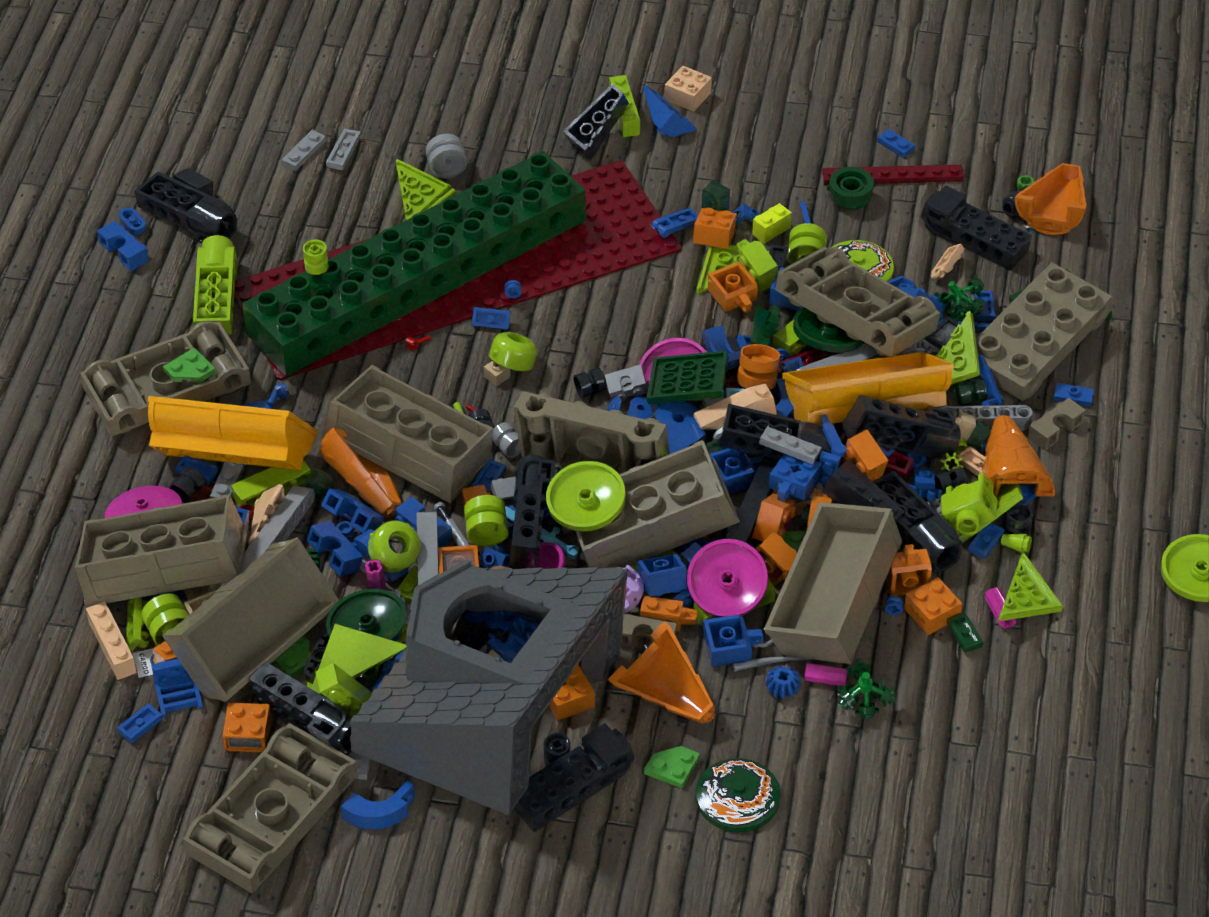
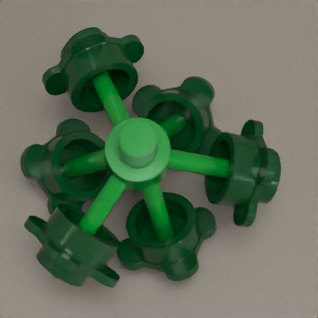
(962, 301)
(870, 688)

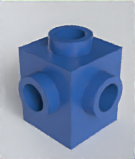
(494, 556)

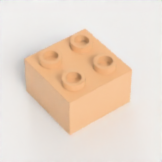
(688, 88)

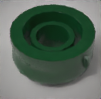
(851, 188)

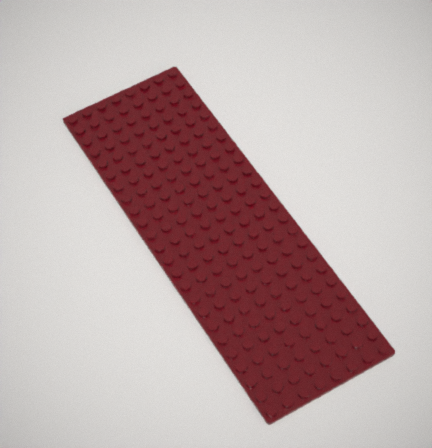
(610, 240)

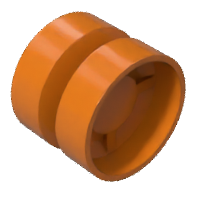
(758, 366)

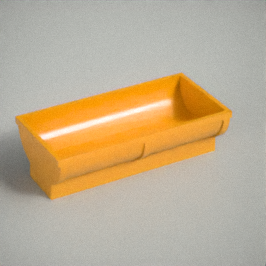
(904, 379)
(229, 433)

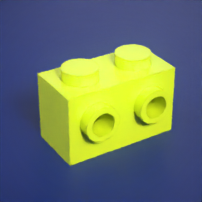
(771, 223)

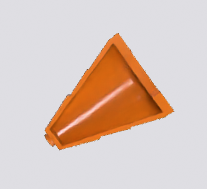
(1054, 201)
(1013, 460)
(365, 476)
(666, 678)

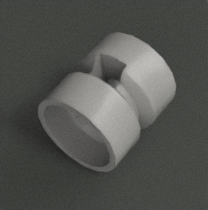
(507, 439)

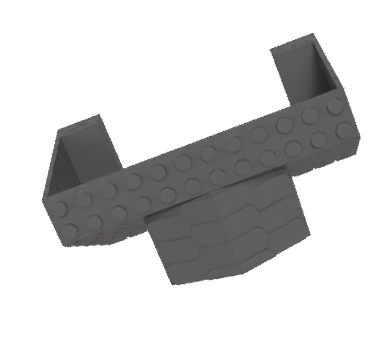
(468, 714)

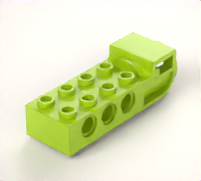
(215, 282)

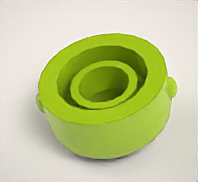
(513, 351)
(380, 550)

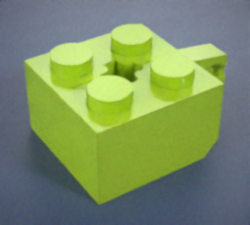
(758, 263)

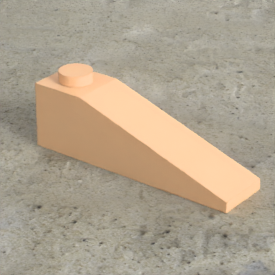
(754, 398)
(264, 508)

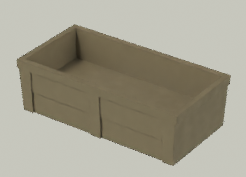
(411, 433)
(663, 509)
(160, 550)
(834, 582)
(252, 619)

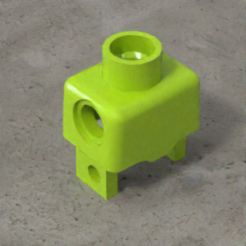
(969, 505)

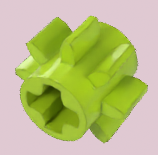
(949, 459)

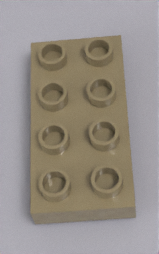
(857, 301)
(1041, 329)
(122, 386)
(584, 433)
(270, 807)

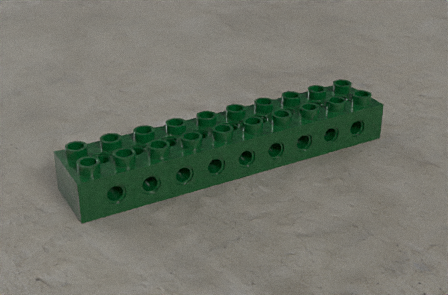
(414, 263)

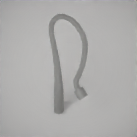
(763, 661)

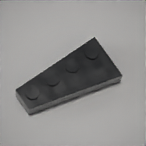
(596, 121)
(853, 487)

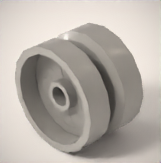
(446, 156)

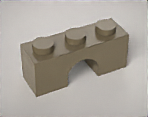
(1046, 431)
(640, 627)

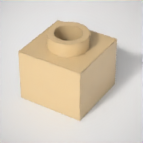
(496, 373)
(966, 423)

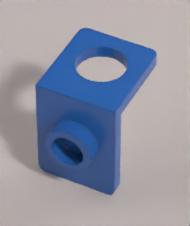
(746, 212)

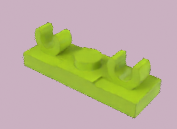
(134, 635)

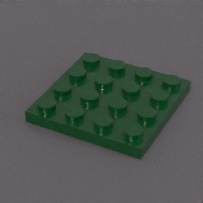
(687, 377)

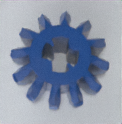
(783, 682)

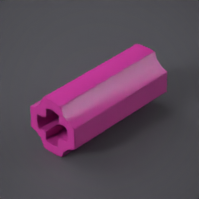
(375, 575)
(995, 600)
(825, 674)

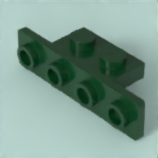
(764, 325)

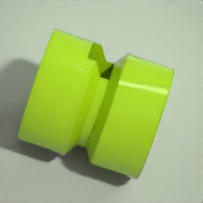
(315, 257)

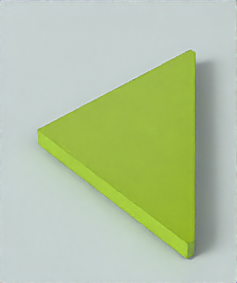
(418, 188)
(715, 260)
(962, 351)
(1007, 497)
(1028, 594)
(356, 651)

